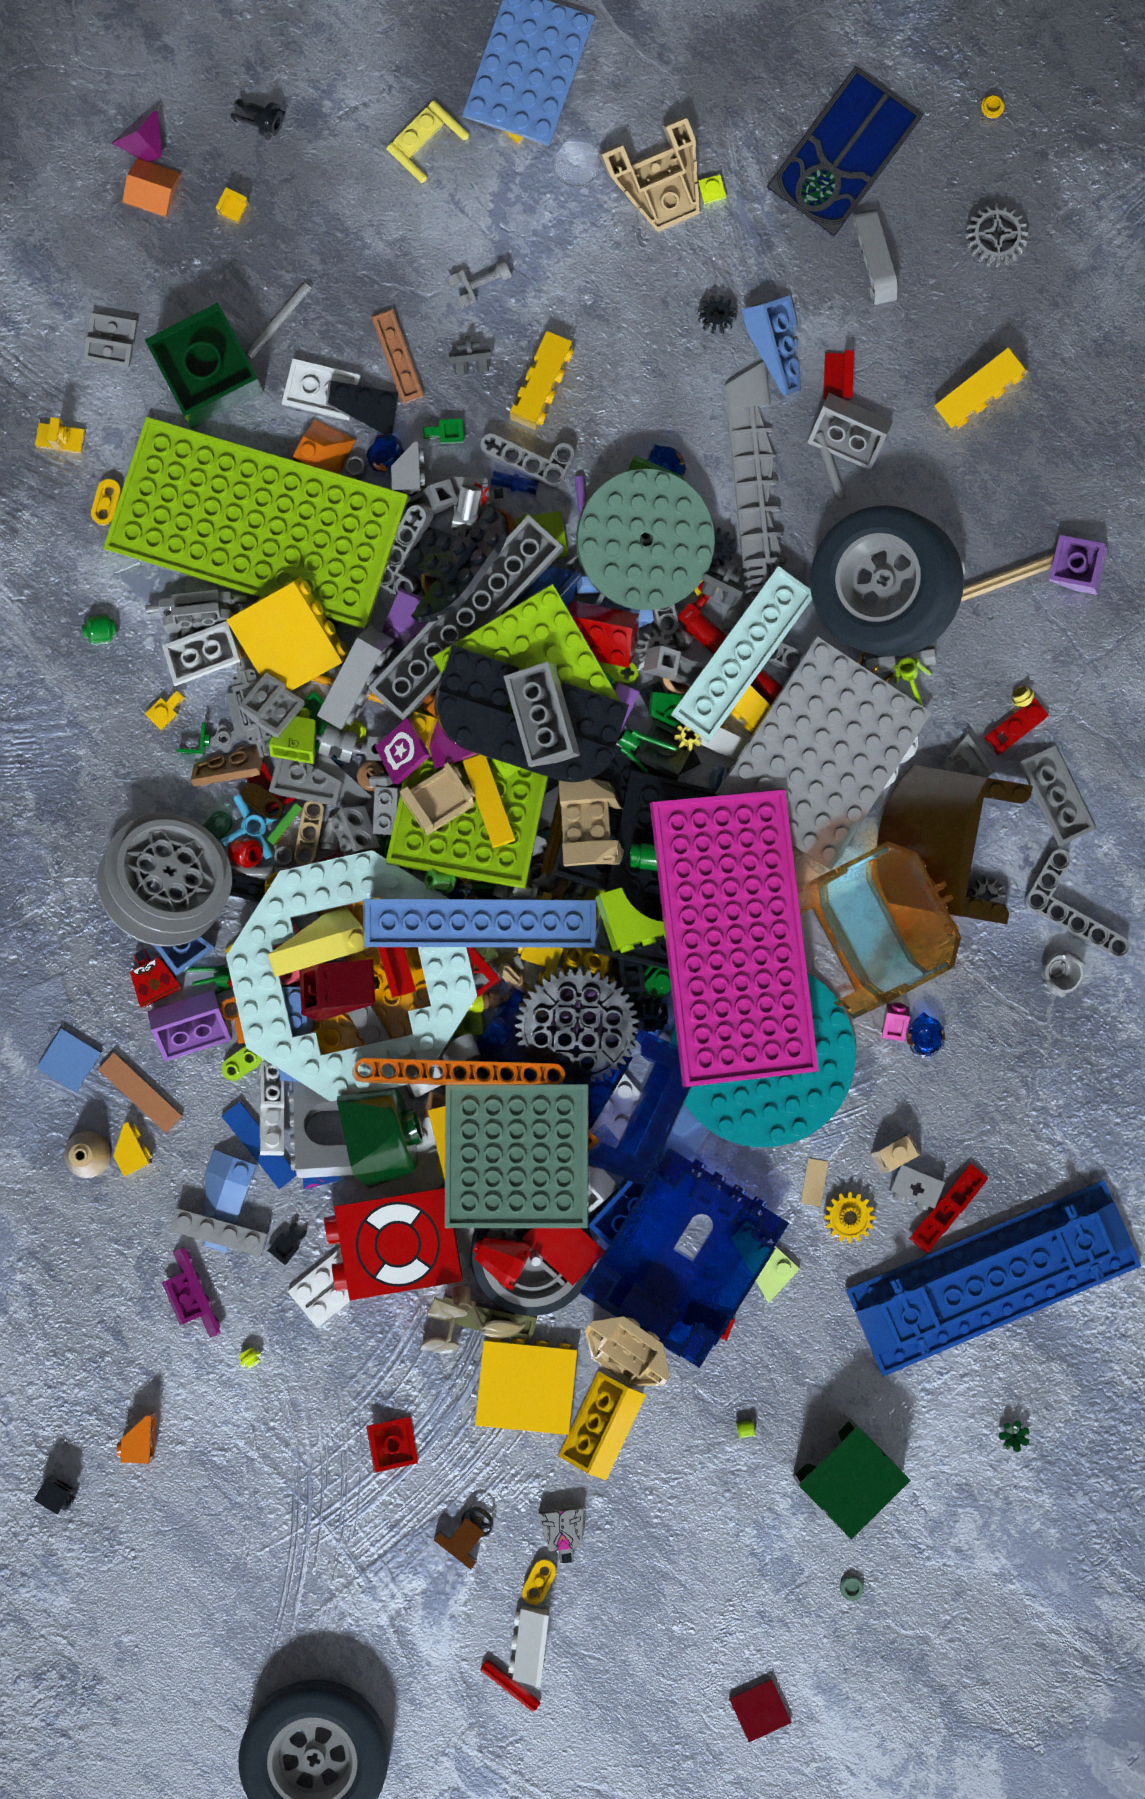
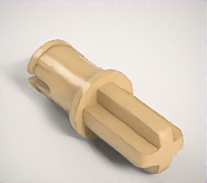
(512, 978)

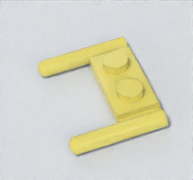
(419, 132)

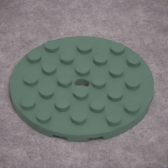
(611, 544)

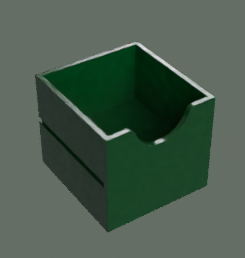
(204, 365)
(852, 1480)

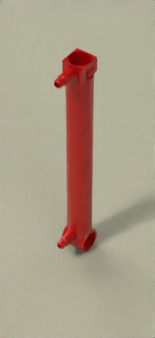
(712, 637)

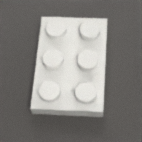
(308, 387)

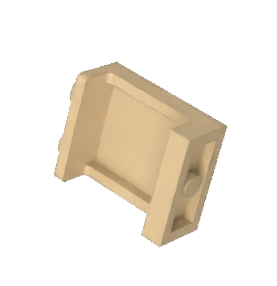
(438, 799)

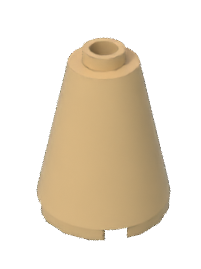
(96, 1154)

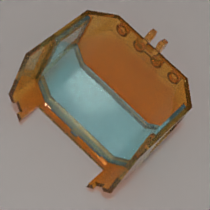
(883, 924)

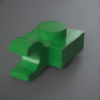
(449, 431)

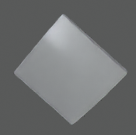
(110, 339)
(271, 705)

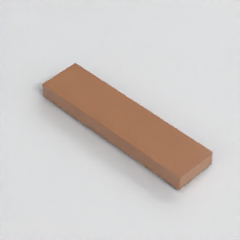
(397, 356)
(140, 1092)

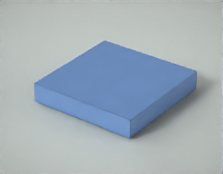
(69, 1060)

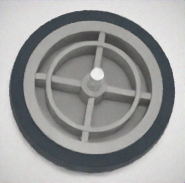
(538, 1288)

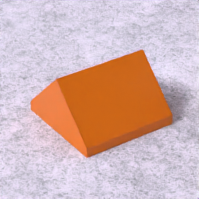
(150, 187)

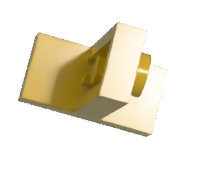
(60, 437)

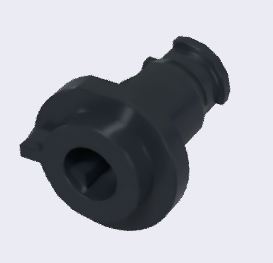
(267, 119)

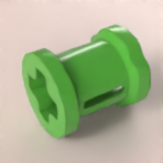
(439, 881)

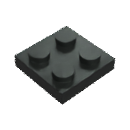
(661, 758)

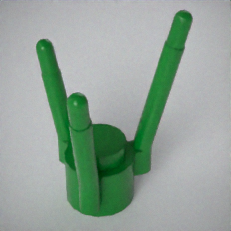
(632, 739)
(220, 977)

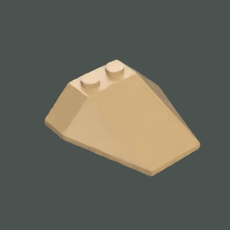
(628, 1351)

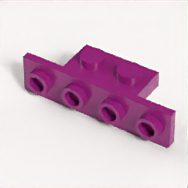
(188, 1297)

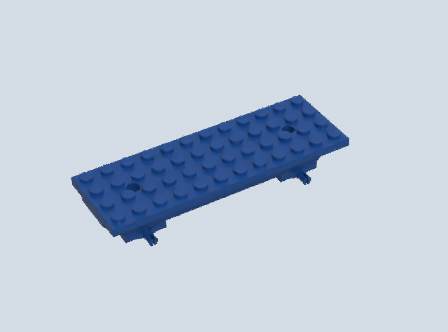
(993, 1277)

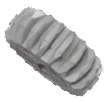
(1006, 234)

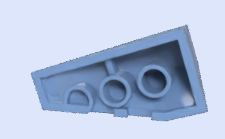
(772, 333)
(686, 1135)
(226, 1188)

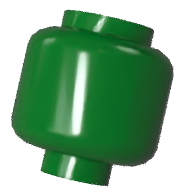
(99, 629)

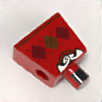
(152, 979)

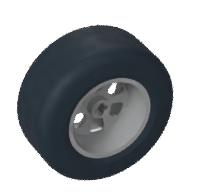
(850, 549)
(305, 1708)

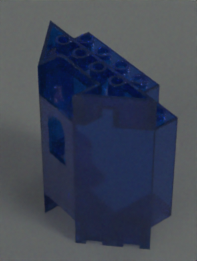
(663, 1290)

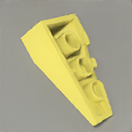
(324, 940)

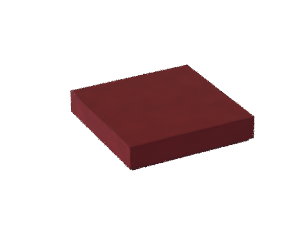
(760, 1710)

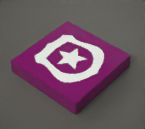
(402, 751)

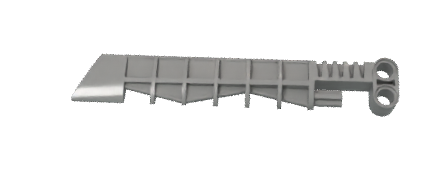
(752, 477)

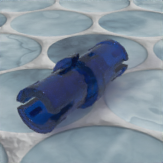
(514, 482)

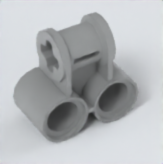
(515, 893)

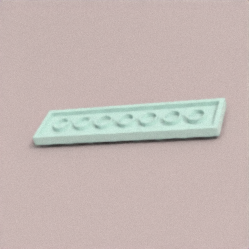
(743, 654)

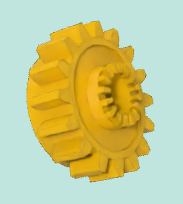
(837, 1212)

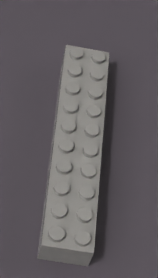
(413, 672)

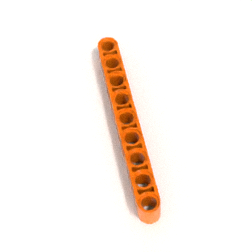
(446, 1068)

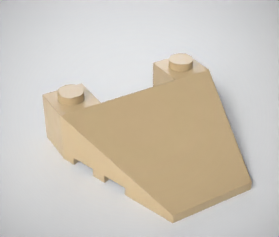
(662, 183)

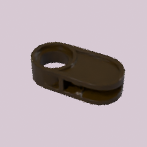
(258, 798)

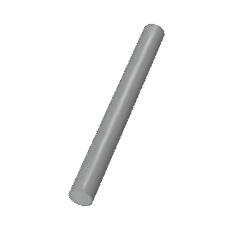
(278, 320)

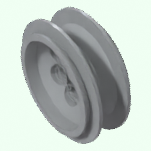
(156, 915)

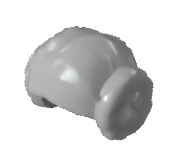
(1063, 972)

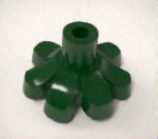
(1018, 1439)

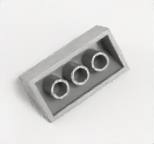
(541, 715)

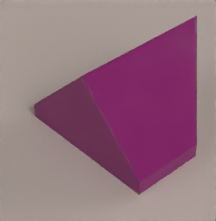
(142, 138)

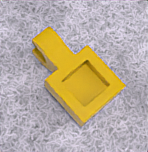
(163, 712)

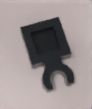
(284, 1246)

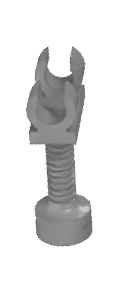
(500, 272)

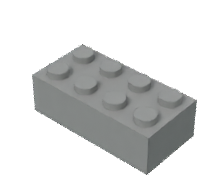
(355, 677)

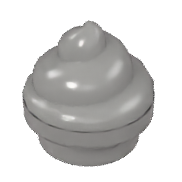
(681, 639)

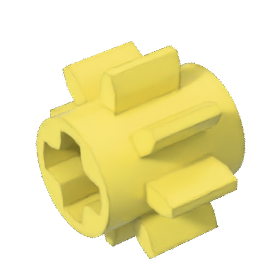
(684, 742)

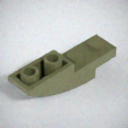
(490, 1313)

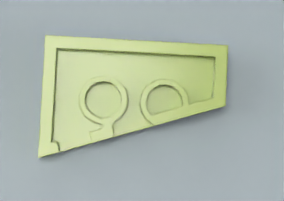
(776, 1274)

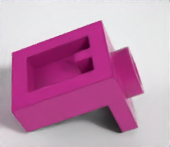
(896, 1021)

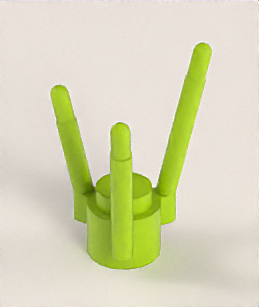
(908, 670)

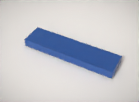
(248, 1132)

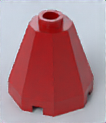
(503, 1258)

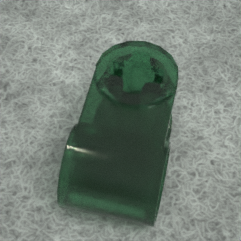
(220, 831)

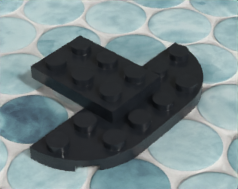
(455, 563)

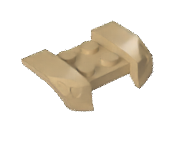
(588, 823)

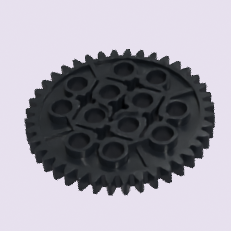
(607, 999)

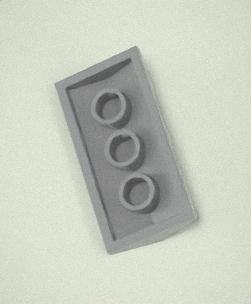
(1057, 795)

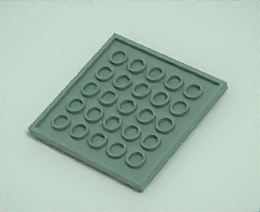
(516, 1156)

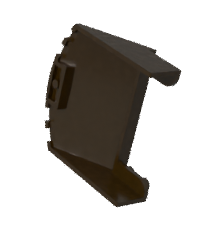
(939, 819)

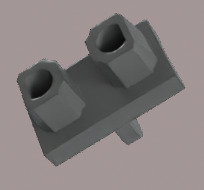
(459, 360)
(713, 581)

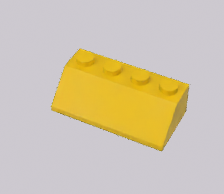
(602, 1426)

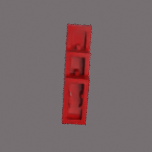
(948, 1208)

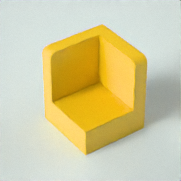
(232, 205)

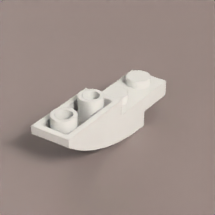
(271, 1111)

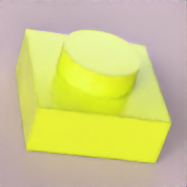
(711, 189)

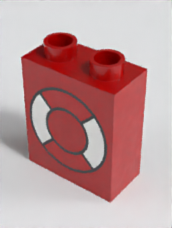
(393, 1244)

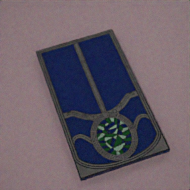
(845, 151)

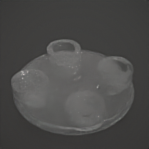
(576, 164)

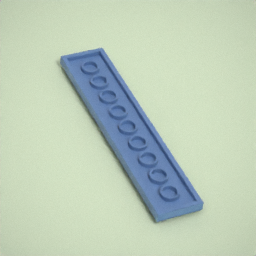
(479, 923)

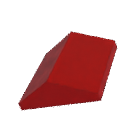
(392, 1444)

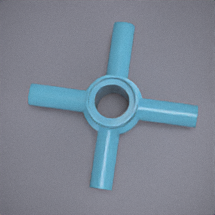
(243, 831)

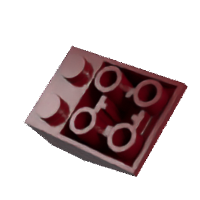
(336, 988)

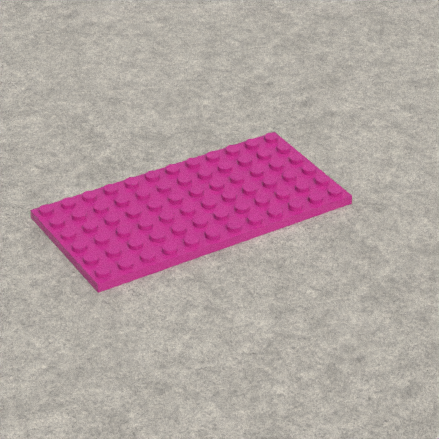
(733, 937)

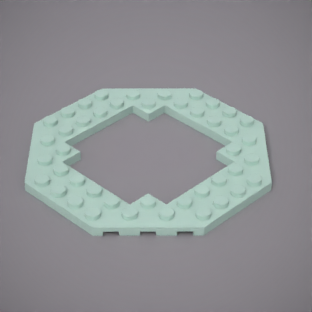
(261, 994)

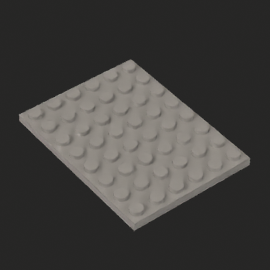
(829, 746)

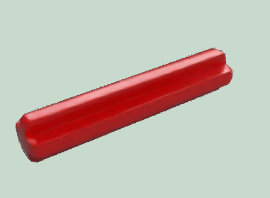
(510, 1685)

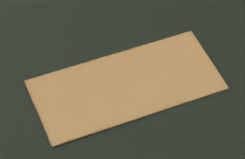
(814, 1182)

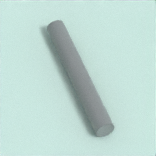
(830, 466)

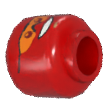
(245, 852)

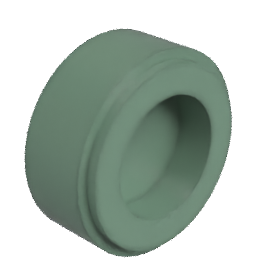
(851, 1588)

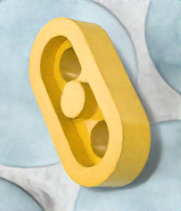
(105, 502)
(539, 1581)

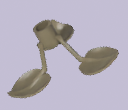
(459, 1308)

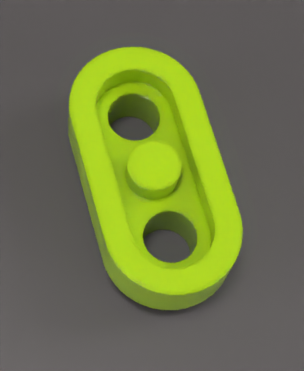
(241, 1063)

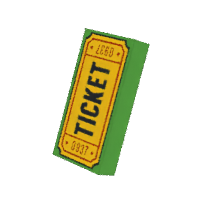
(285, 824)

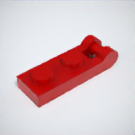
(1017, 726)

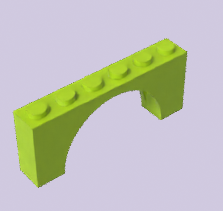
(626, 924)

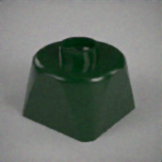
(379, 1135)

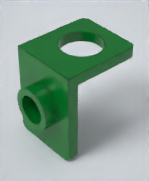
(204, 742)

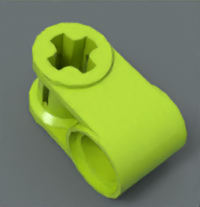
(616, 673)

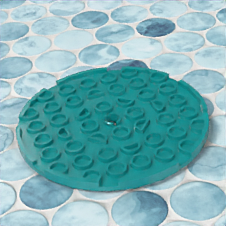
(786, 1106)

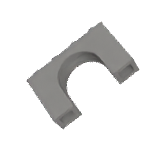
(309, 1157)

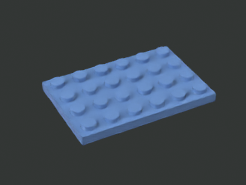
(528, 68)

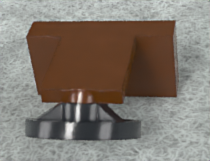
(466, 1536)

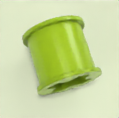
(745, 1428)

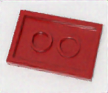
(566, 1250)

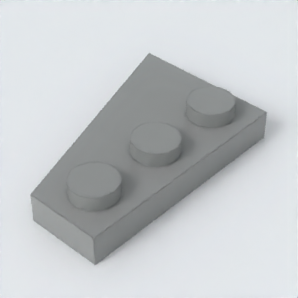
(305, 783)

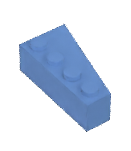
(184, 956)

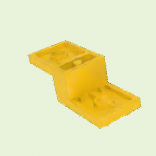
(542, 957)

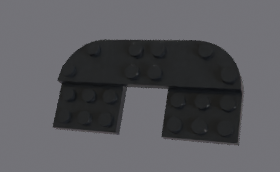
(473, 717)

